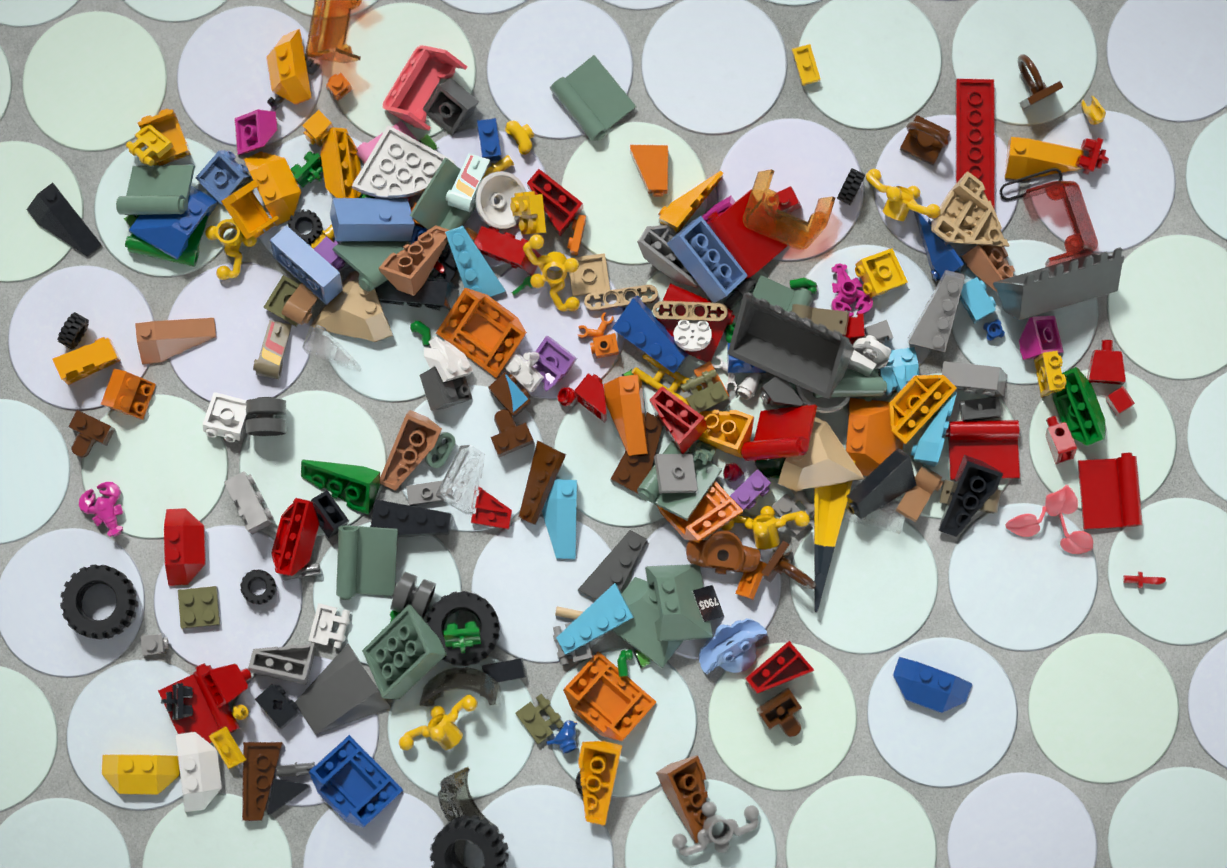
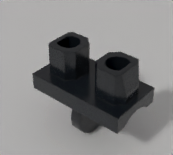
(174, 701)

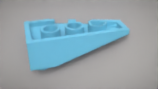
(931, 443)
(560, 518)

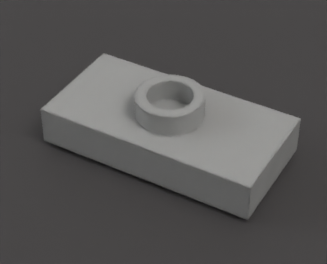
(423, 493)

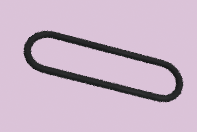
(1027, 177)

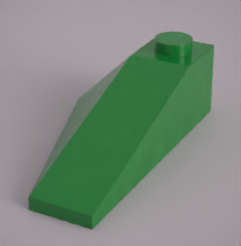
(351, 483)

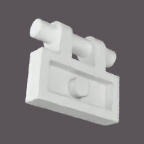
(323, 624)

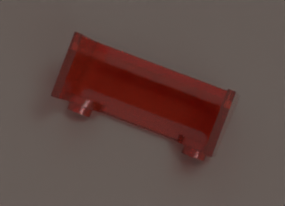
(1084, 237)

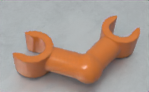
(596, 332)

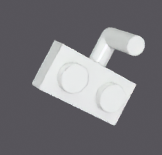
(524, 370)

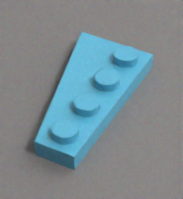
(471, 264)
(601, 617)

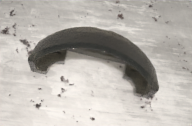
(461, 678)
(456, 798)

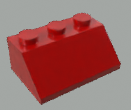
(591, 396)

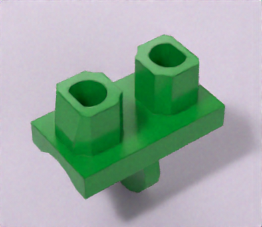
(310, 170)
(462, 637)

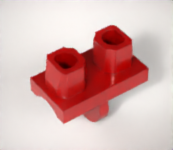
(1089, 163)

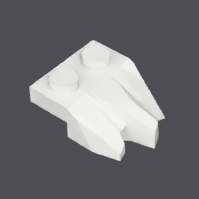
(447, 359)

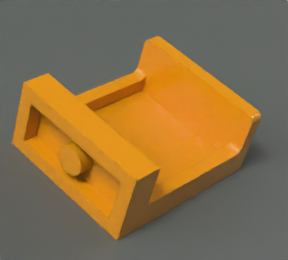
(168, 125)
(248, 211)

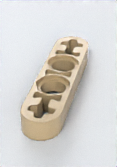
(620, 294)
(690, 313)

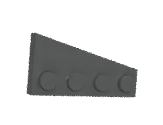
(615, 566)

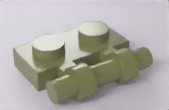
(707, 397)
(535, 723)

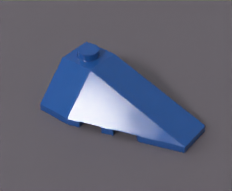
(938, 254)

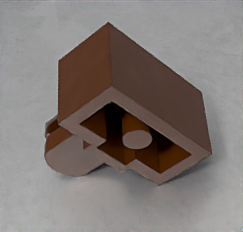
(89, 432)
(510, 435)
(781, 712)

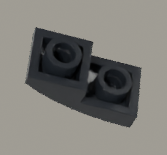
(505, 670)

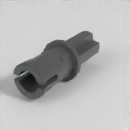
(739, 291)
(307, 570)
(294, 769)

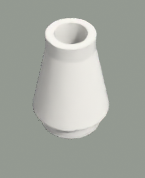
(749, 386)

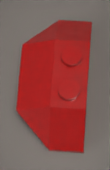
(295, 537)
(183, 546)

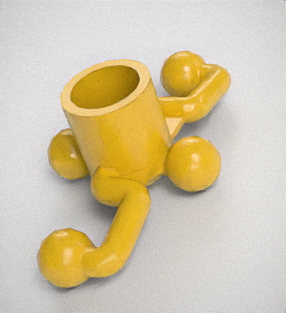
(901, 199)
(231, 247)
(554, 278)
(766, 525)
(441, 726)

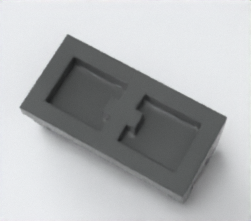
(980, 409)

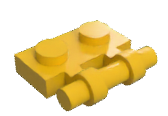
(154, 142)

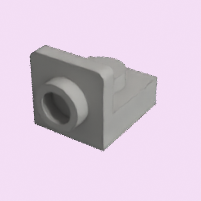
(154, 644)

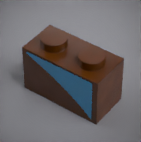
(510, 394)

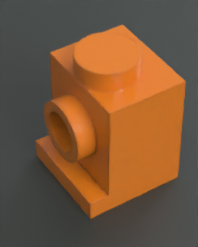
(338, 86)
(610, 350)

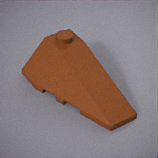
(686, 791)

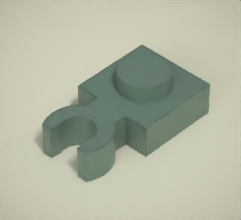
(704, 452)

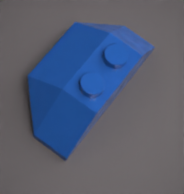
(930, 686)

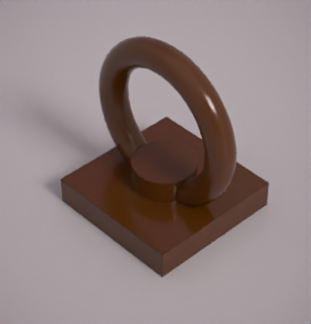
(1038, 89)
(925, 140)
(781, 564)

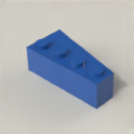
(649, 335)

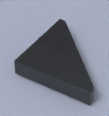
(284, 792)

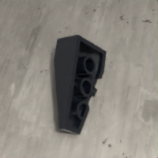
(57, 216)
(970, 490)

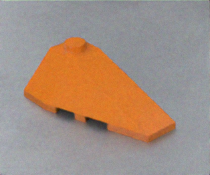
(626, 408)

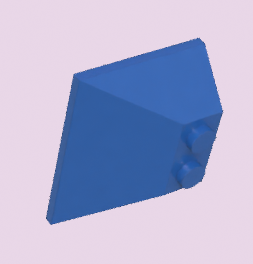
(172, 231)
(353, 783)

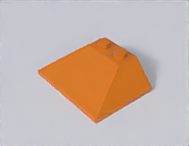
(482, 330)
(870, 434)
(711, 514)
(607, 701)

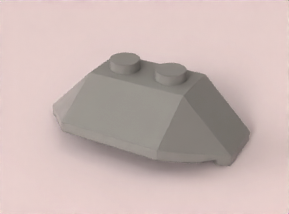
(657, 252)

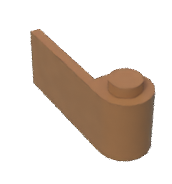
(300, 305)
(917, 497)

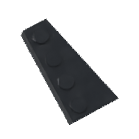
(432, 295)
(410, 520)

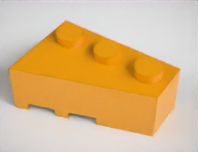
(86, 360)

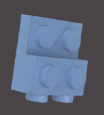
(223, 175)

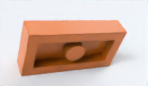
(575, 242)
(750, 582)

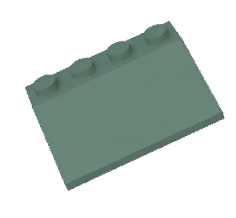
(403, 654)

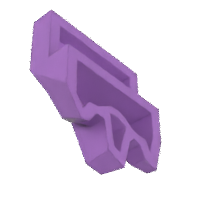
(553, 362)

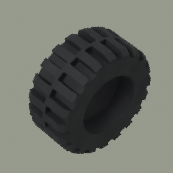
(74, 593)
(485, 613)
(473, 830)

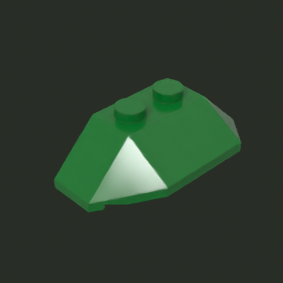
(1080, 408)

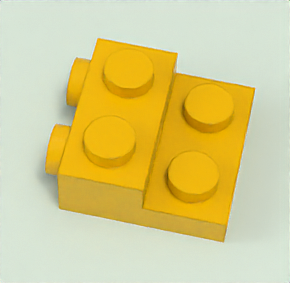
(530, 210)
(880, 273)
(1049, 373)

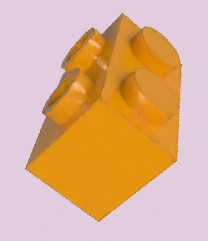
(317, 128)

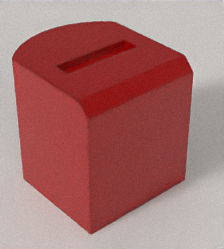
(1119, 400)

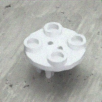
(701, 336)

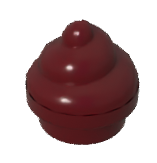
(732, 472)

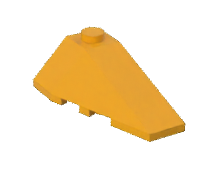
(1034, 156)
(684, 207)

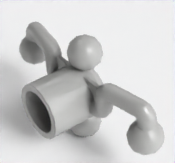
(722, 840)

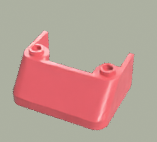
(418, 82)

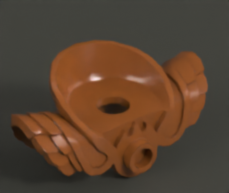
(740, 557)

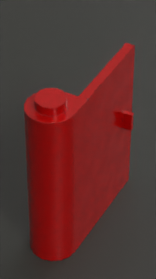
(745, 245)
(717, 328)
(781, 433)
(987, 441)
(1110, 492)
(206, 715)

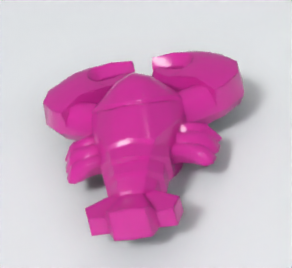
(848, 293)
(104, 507)

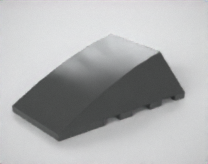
(340, 694)

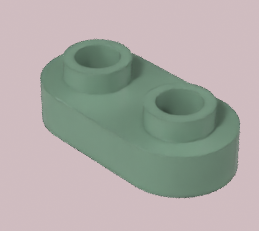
(441, 450)

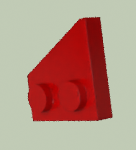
(491, 511)

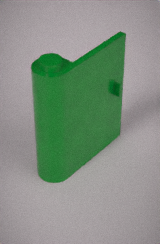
(188, 257)

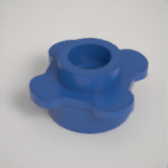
(997, 326)

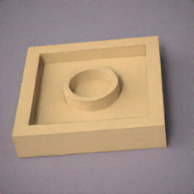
(590, 276)

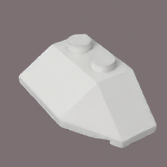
(197, 771)

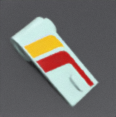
(465, 187)

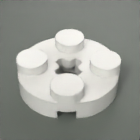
(873, 350)

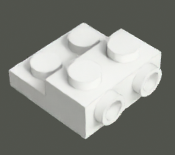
(225, 417)

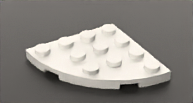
(398, 167)

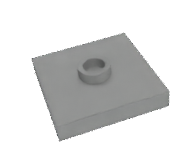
(675, 473)

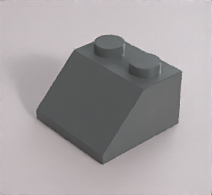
(451, 106)
(779, 394)

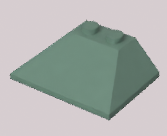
(676, 602)
(641, 629)

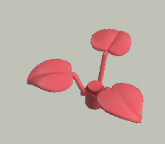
(1056, 503)

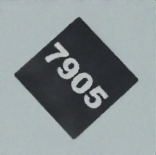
(708, 603)

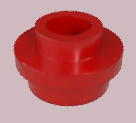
(566, 396)

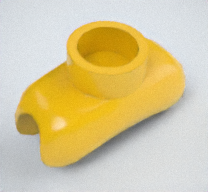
(1094, 112)
(521, 135)

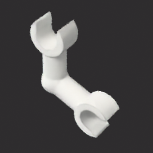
(731, 376)

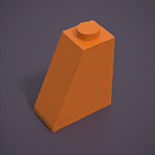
(652, 167)

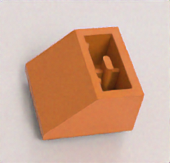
(128, 394)

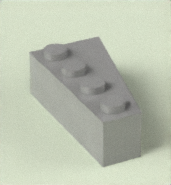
(936, 320)

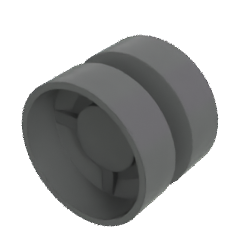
(265, 411)
(408, 594)

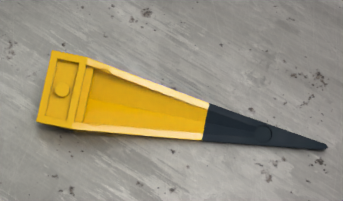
(828, 516)

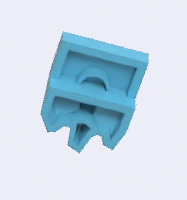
(900, 369)

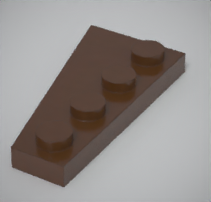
(634, 469)
(541, 478)
(258, 777)

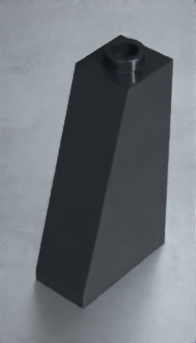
(882, 485)

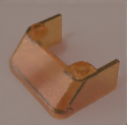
(329, 31)
(764, 217)

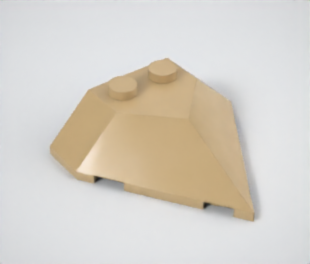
(968, 216)
(355, 313)
(822, 465)

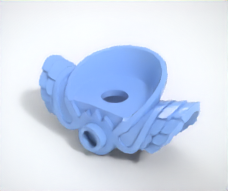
(737, 655)

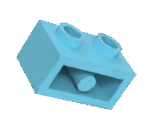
(976, 300)

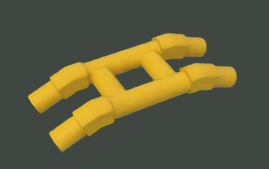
(654, 382)

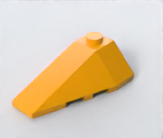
(727, 430)
(598, 771)

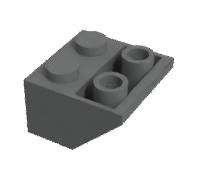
(444, 394)

